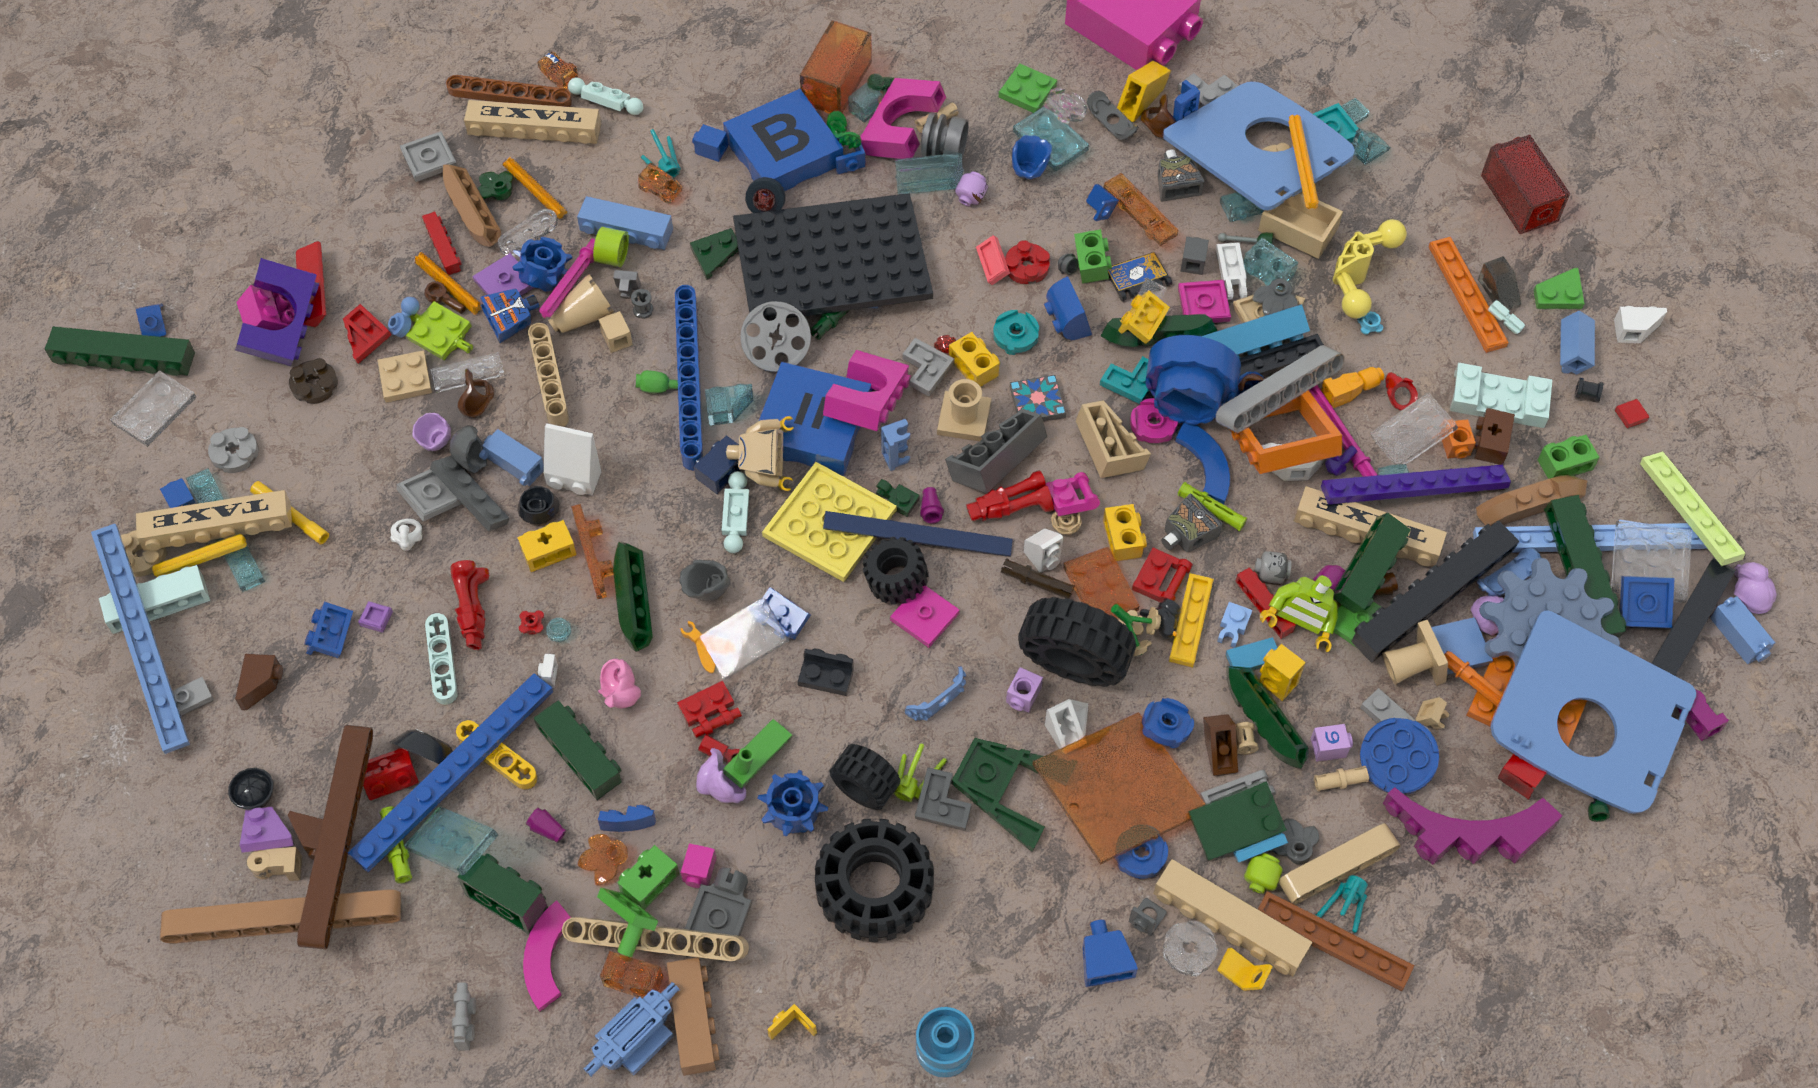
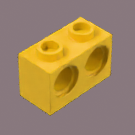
(970, 362)
(1119, 532)
(1281, 671)

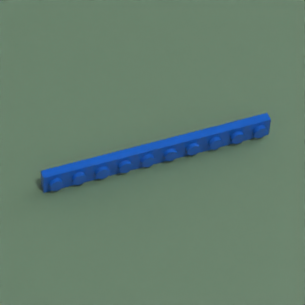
(450, 773)

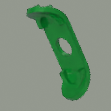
(837, 124)

